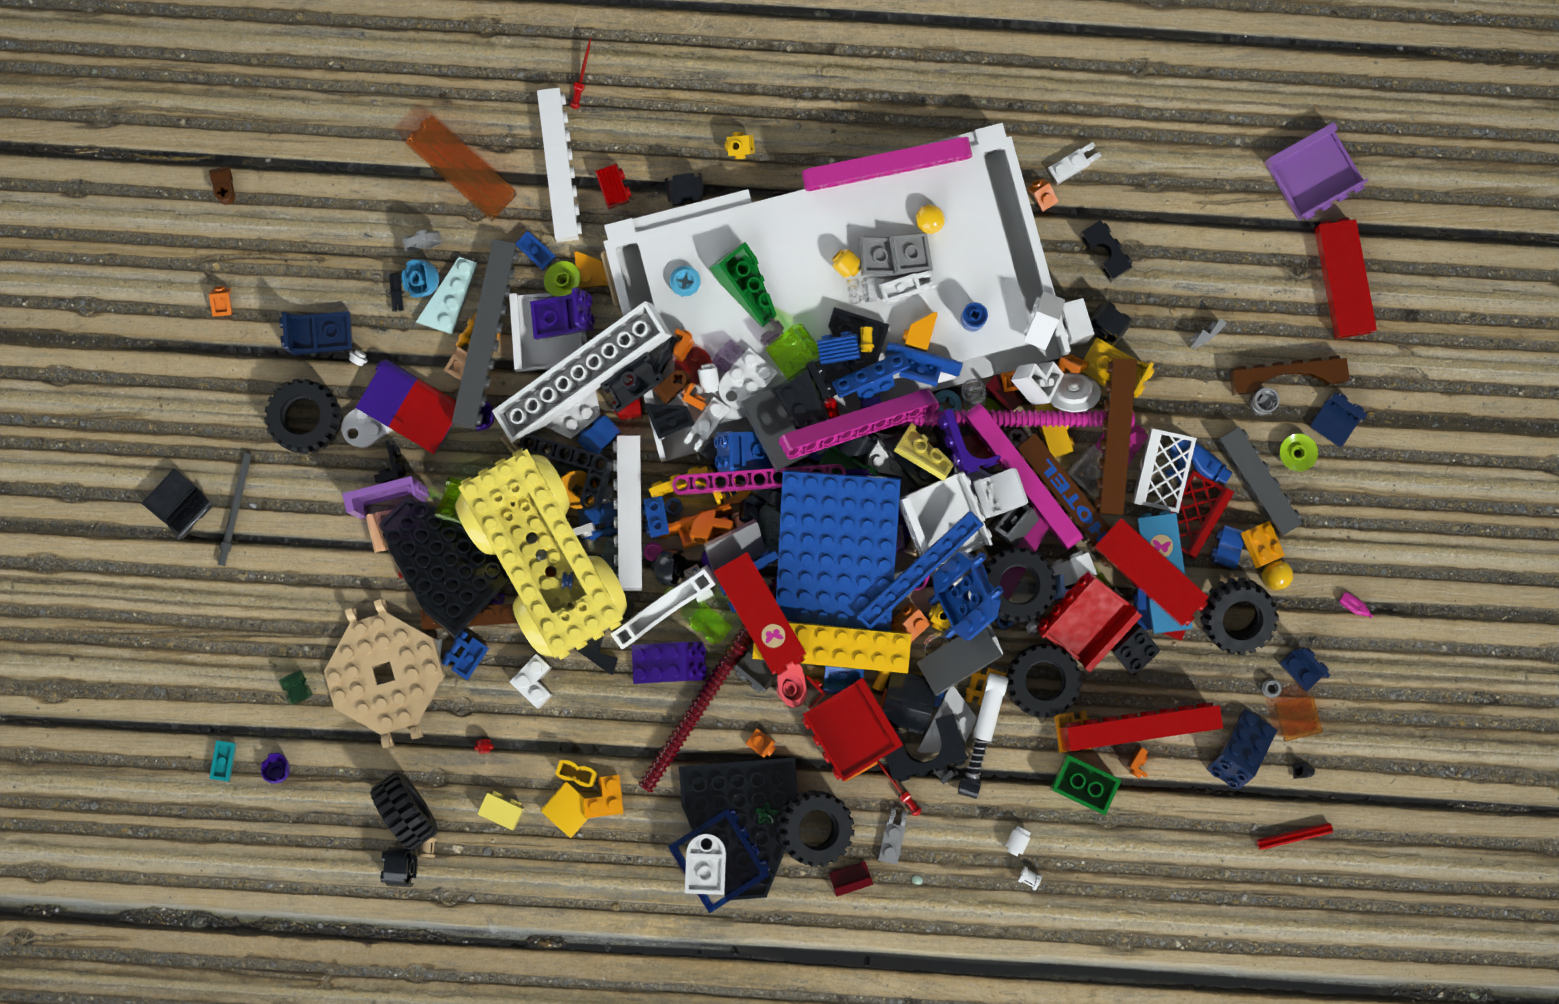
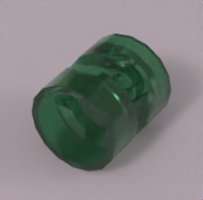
(295, 687)

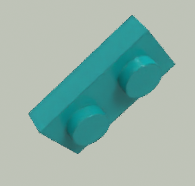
(223, 761)

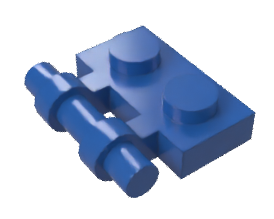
(604, 514)
(469, 659)

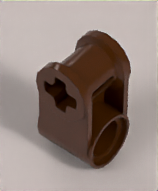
(223, 182)
(670, 387)

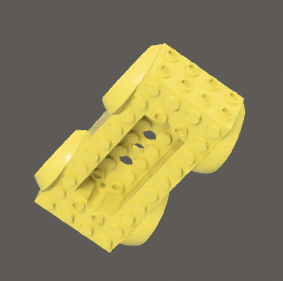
(530, 497)

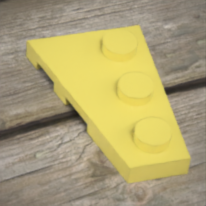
(920, 452)

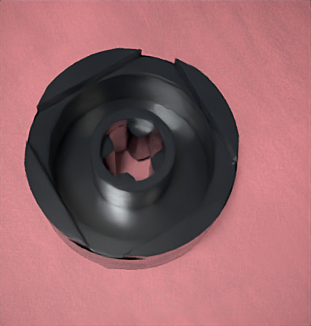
(684, 188)
(1109, 323)
(859, 447)
(399, 867)

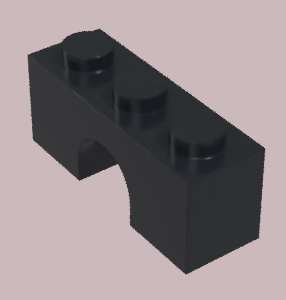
(1099, 236)

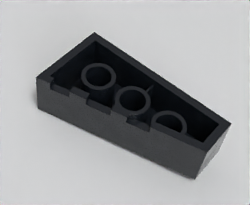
(801, 400)

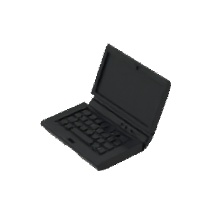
(177, 503)
(909, 702)

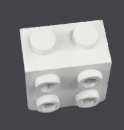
(1000, 493)

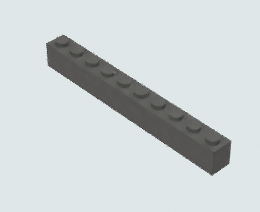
(484, 334)

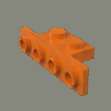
(684, 525)

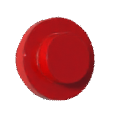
(483, 746)

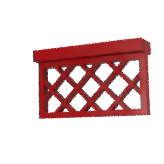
(1211, 518)

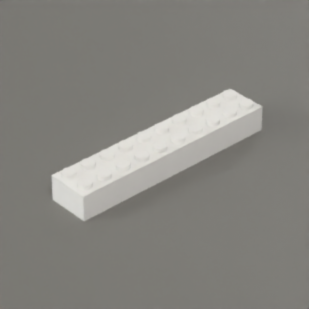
(581, 372)

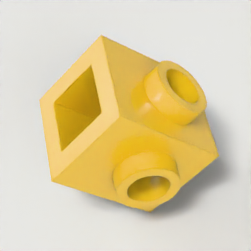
(740, 145)
(935, 619)

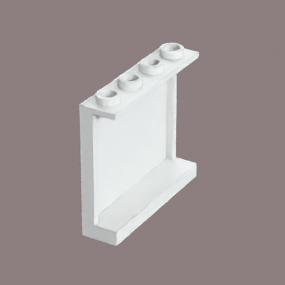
(532, 353)
(937, 508)

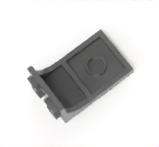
(756, 672)

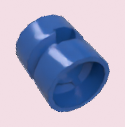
(974, 317)

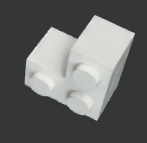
(1045, 318)
(1077, 323)
(1038, 381)
(1074, 568)
(528, 679)

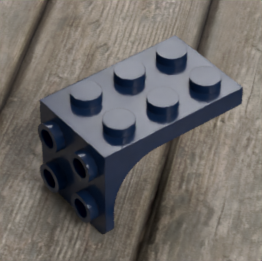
(316, 332)
(1243, 750)

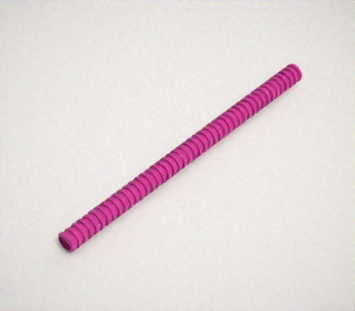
(1024, 418)

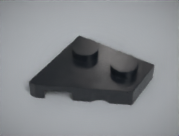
(668, 418)

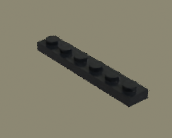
(771, 495)

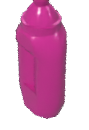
(1354, 605)

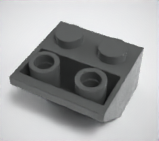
(1014, 524)

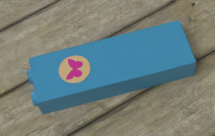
(1164, 536)

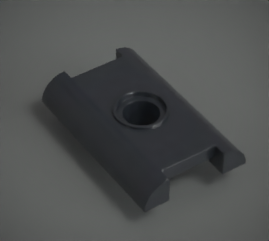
(644, 380)

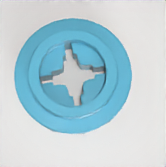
(679, 274)
(954, 399)

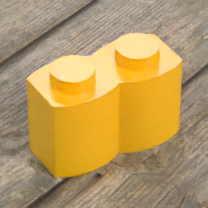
(581, 775)

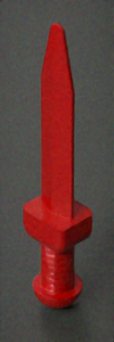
(579, 87)
(904, 796)

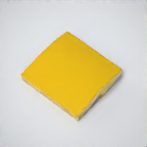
(566, 809)

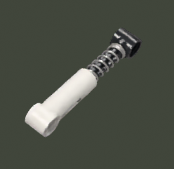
(983, 732)

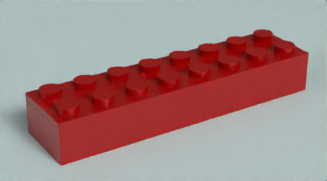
(1139, 728)

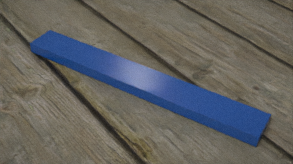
(920, 569)

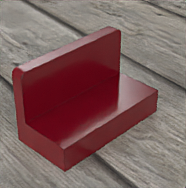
(1006, 400)
(851, 878)

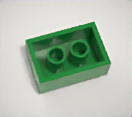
(1085, 784)

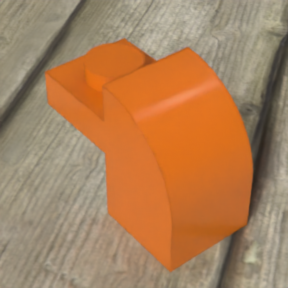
(707, 524)

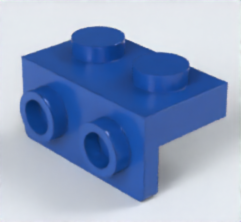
(656, 517)
(840, 678)

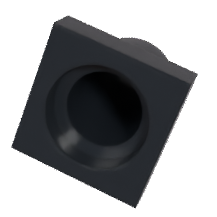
(1302, 770)

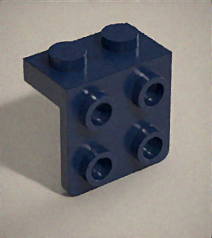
(1337, 419)

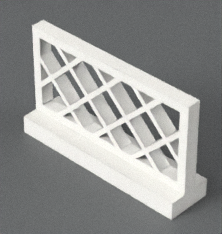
(1147, 466)

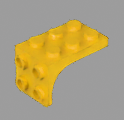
(1101, 353)
(661, 489)

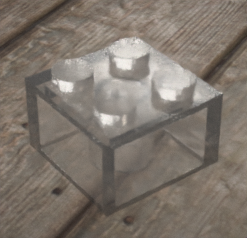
(1085, 470)

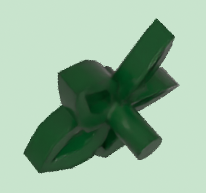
(766, 813)

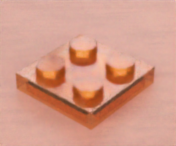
(1298, 718)

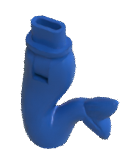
(1203, 461)

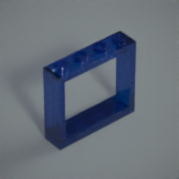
(751, 849)

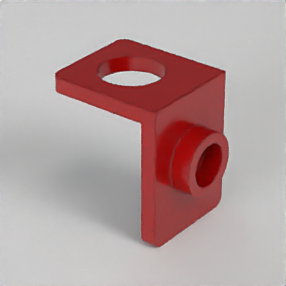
(818, 686)

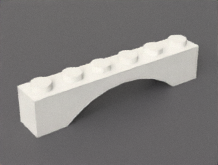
(664, 606)

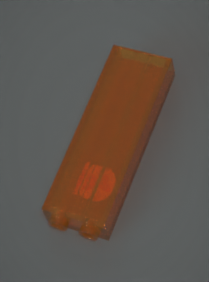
(461, 168)

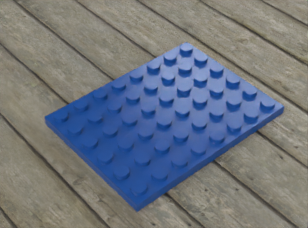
(836, 546)

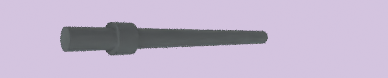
(226, 545)

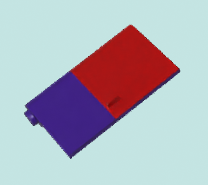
(408, 405)

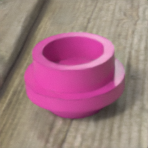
(652, 550)

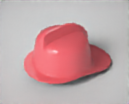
(792, 686)

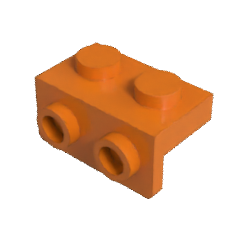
(910, 620)

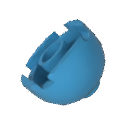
(420, 278)

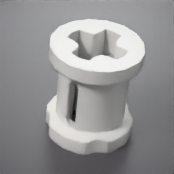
(1030, 878)

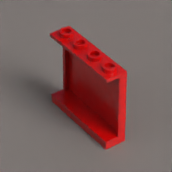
(1089, 621)
(851, 730)

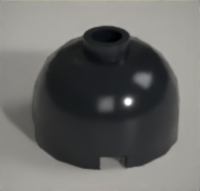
(669, 567)

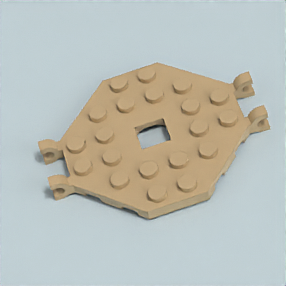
(414, 667)

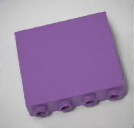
(1315, 173)
(357, 500)

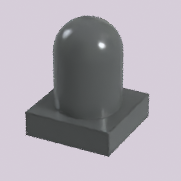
(944, 775)

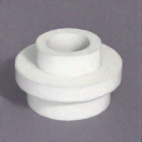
(358, 357)

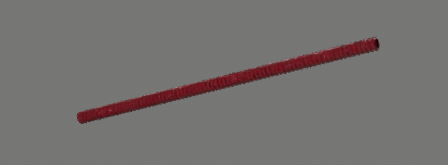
(703, 699)

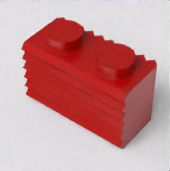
(612, 186)

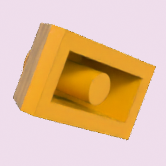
(920, 333)

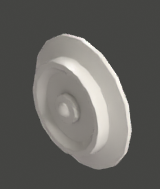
(1076, 393)

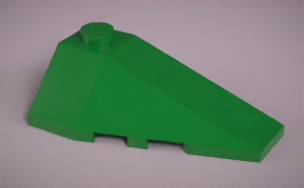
(742, 280)

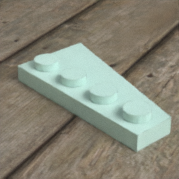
(447, 302)

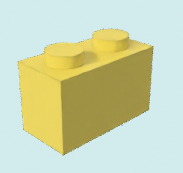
(501, 810)

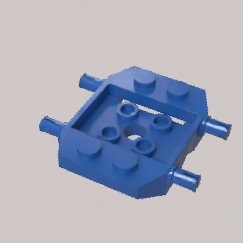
(966, 615)

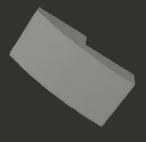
(1203, 337)

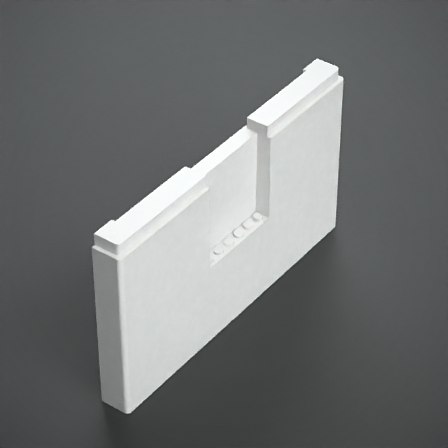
(980, 255)

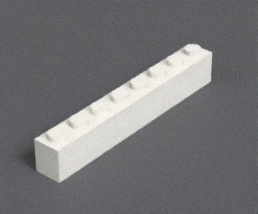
(558, 164)
(629, 512)

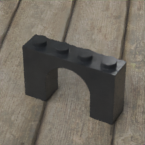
(952, 751)

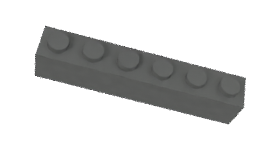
(1259, 481)

